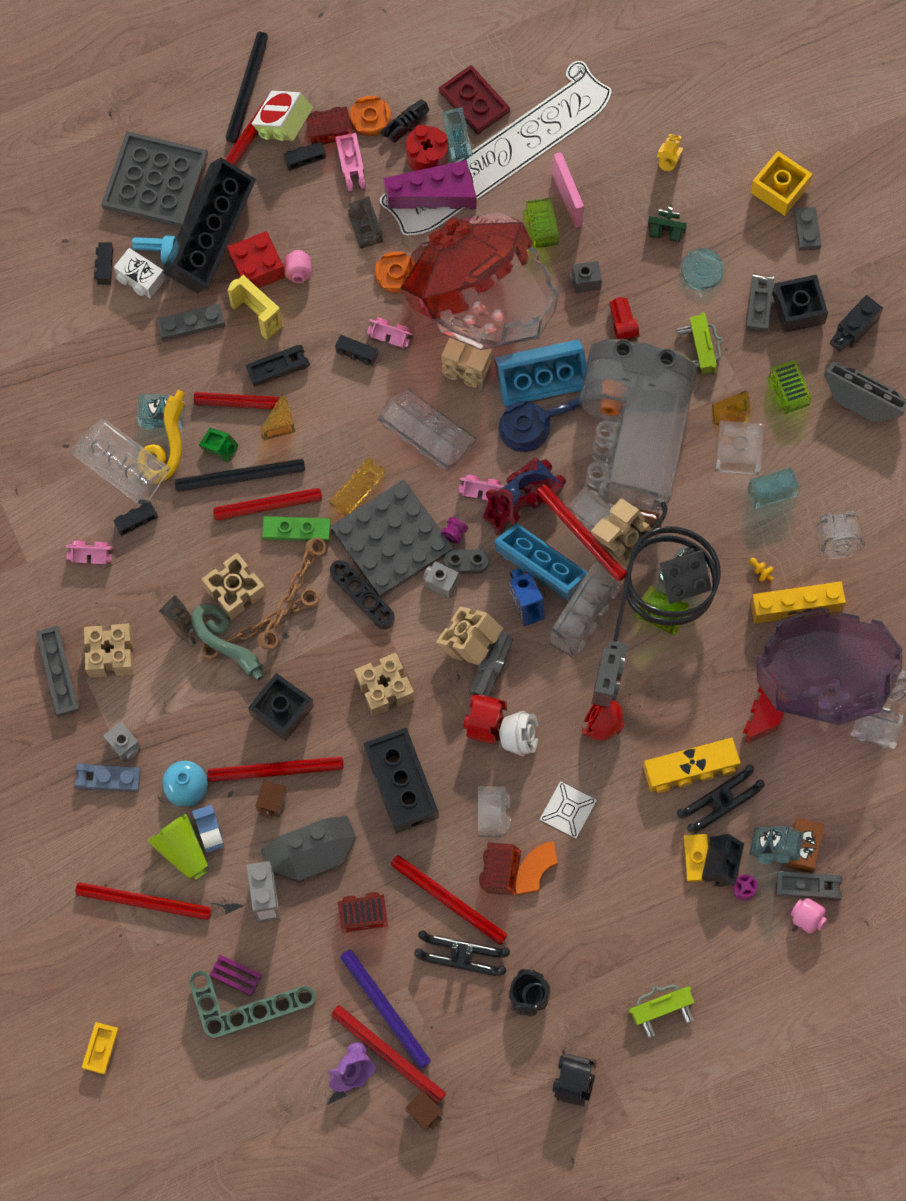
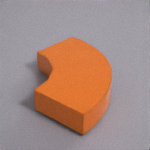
(534, 866)

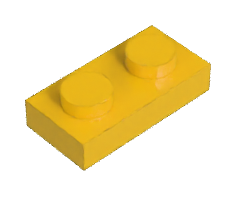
(100, 1048)

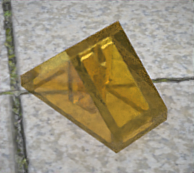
(732, 408)
(279, 421)

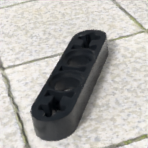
(359, 596)

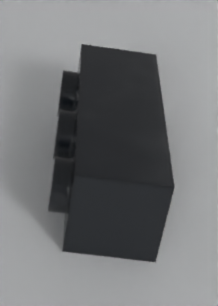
(304, 155)
(104, 263)
(356, 350)
(135, 518)

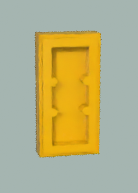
(695, 856)

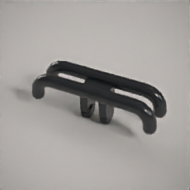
(721, 800)
(461, 954)

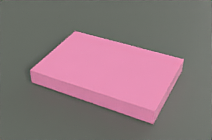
(568, 190)

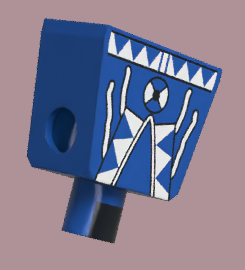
(526, 597)

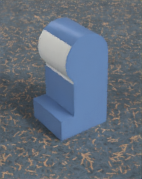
(208, 828)

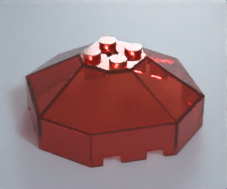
(460, 258)

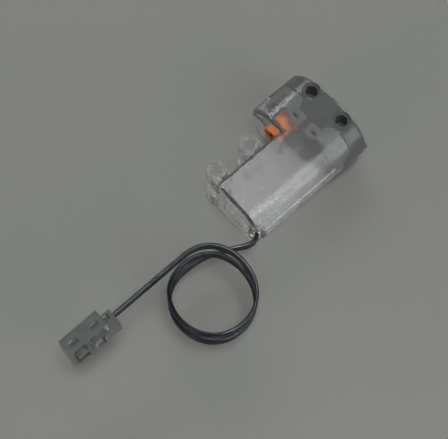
(645, 408)

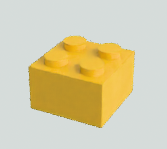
(781, 183)

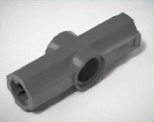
(491, 666)

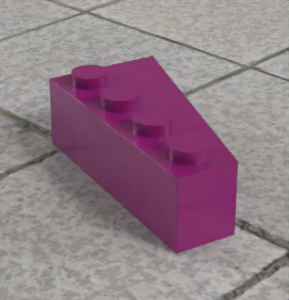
(432, 188)

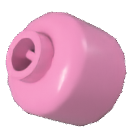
(298, 266)
(809, 915)

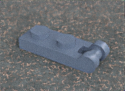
(108, 778)

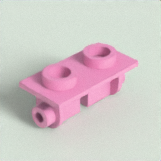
(382, 329)
(473, 485)
(80, 552)

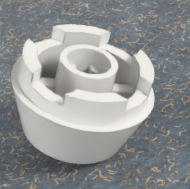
(518, 733)

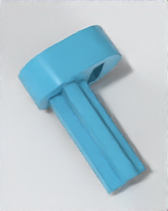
(155, 244)

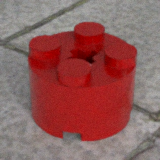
(426, 148)
(485, 718)

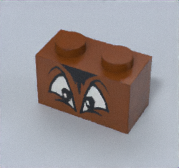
(810, 845)

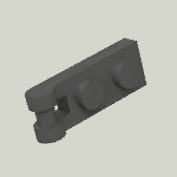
(760, 303)
(808, 885)

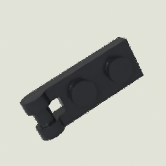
(277, 365)

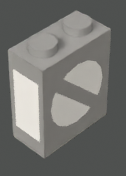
(263, 891)

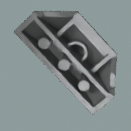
(864, 394)
(311, 848)

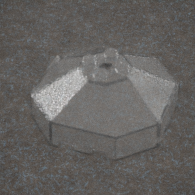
(515, 306)

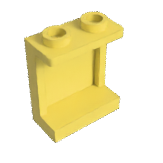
(269, 317)

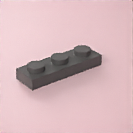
(191, 322)

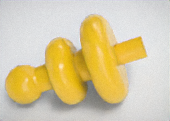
(760, 568)

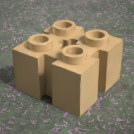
(466, 363)
(621, 531)
(234, 573)
(469, 635)
(119, 642)
(380, 697)

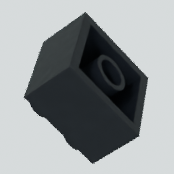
(800, 303)
(281, 707)

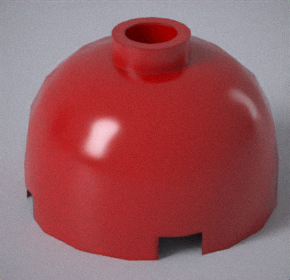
(604, 721)

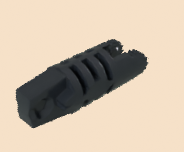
(405, 121)

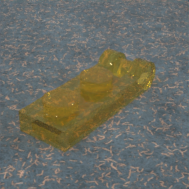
(357, 487)

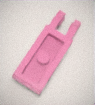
(350, 159)

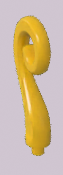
(171, 420)

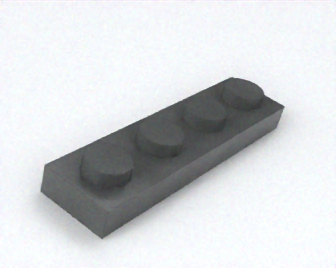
(57, 671)

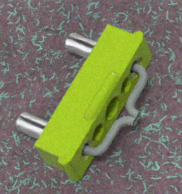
(703, 343)
(662, 1005)

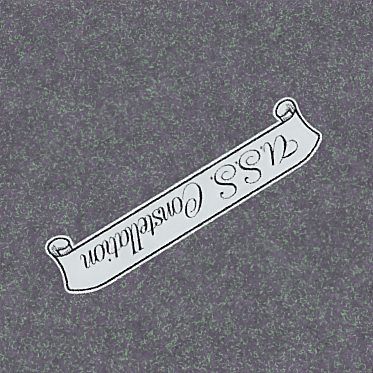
(518, 144)

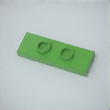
(295, 528)

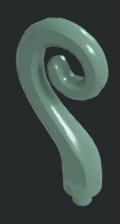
(241, 655)

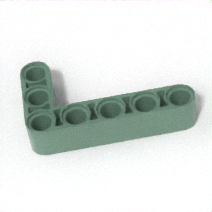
(246, 1010)

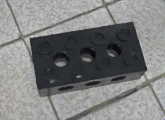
(393, 794)

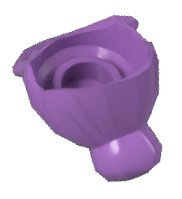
(352, 1070)

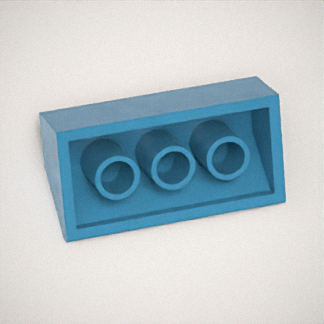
(541, 372)
(540, 560)

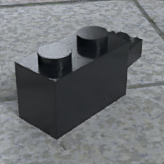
(856, 323)

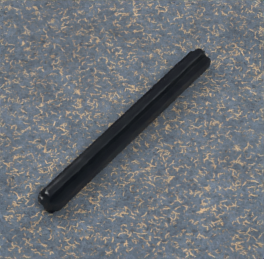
(246, 87)
(239, 475)

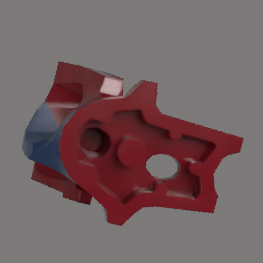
(509, 498)

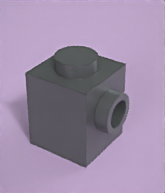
(586, 277)

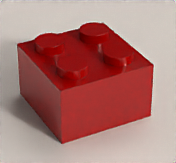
(257, 260)

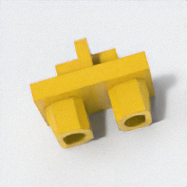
(670, 153)

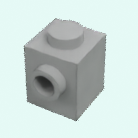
(441, 579)
(122, 742)

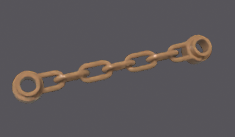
(254, 628)
(271, 636)

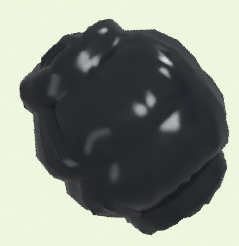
(529, 992)

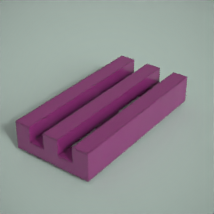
(217, 966)

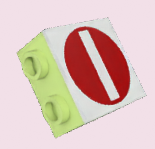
(282, 115)

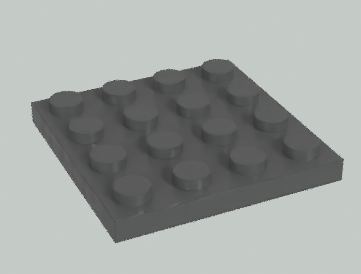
(154, 179)
(391, 538)

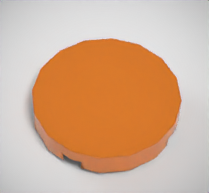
(369, 115)
(391, 271)

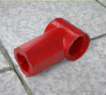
(624, 324)

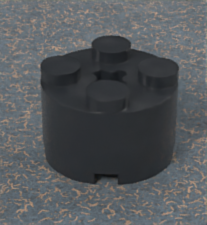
(575, 1080)

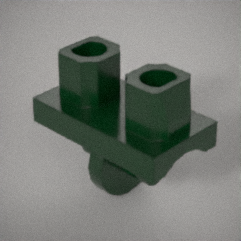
(676, 226)

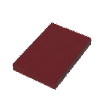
(477, 98)

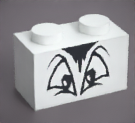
(139, 273)

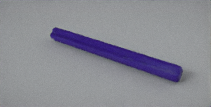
(385, 1009)

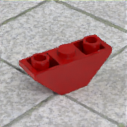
(765, 718)

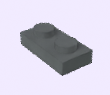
(807, 228)

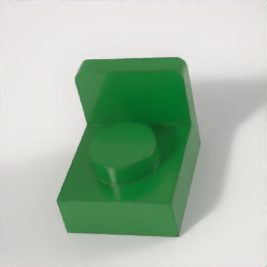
(219, 443)

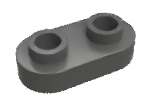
(466, 561)

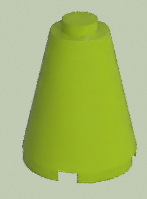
(181, 848)

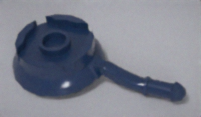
(527, 425)

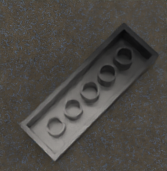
(209, 225)

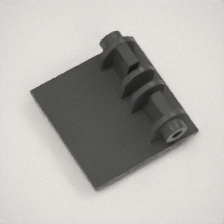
(685, 576)

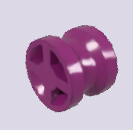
(454, 530)
(747, 883)

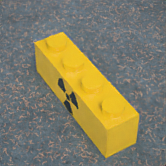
(794, 601)
(691, 765)

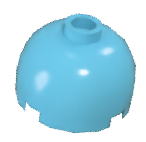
(185, 783)

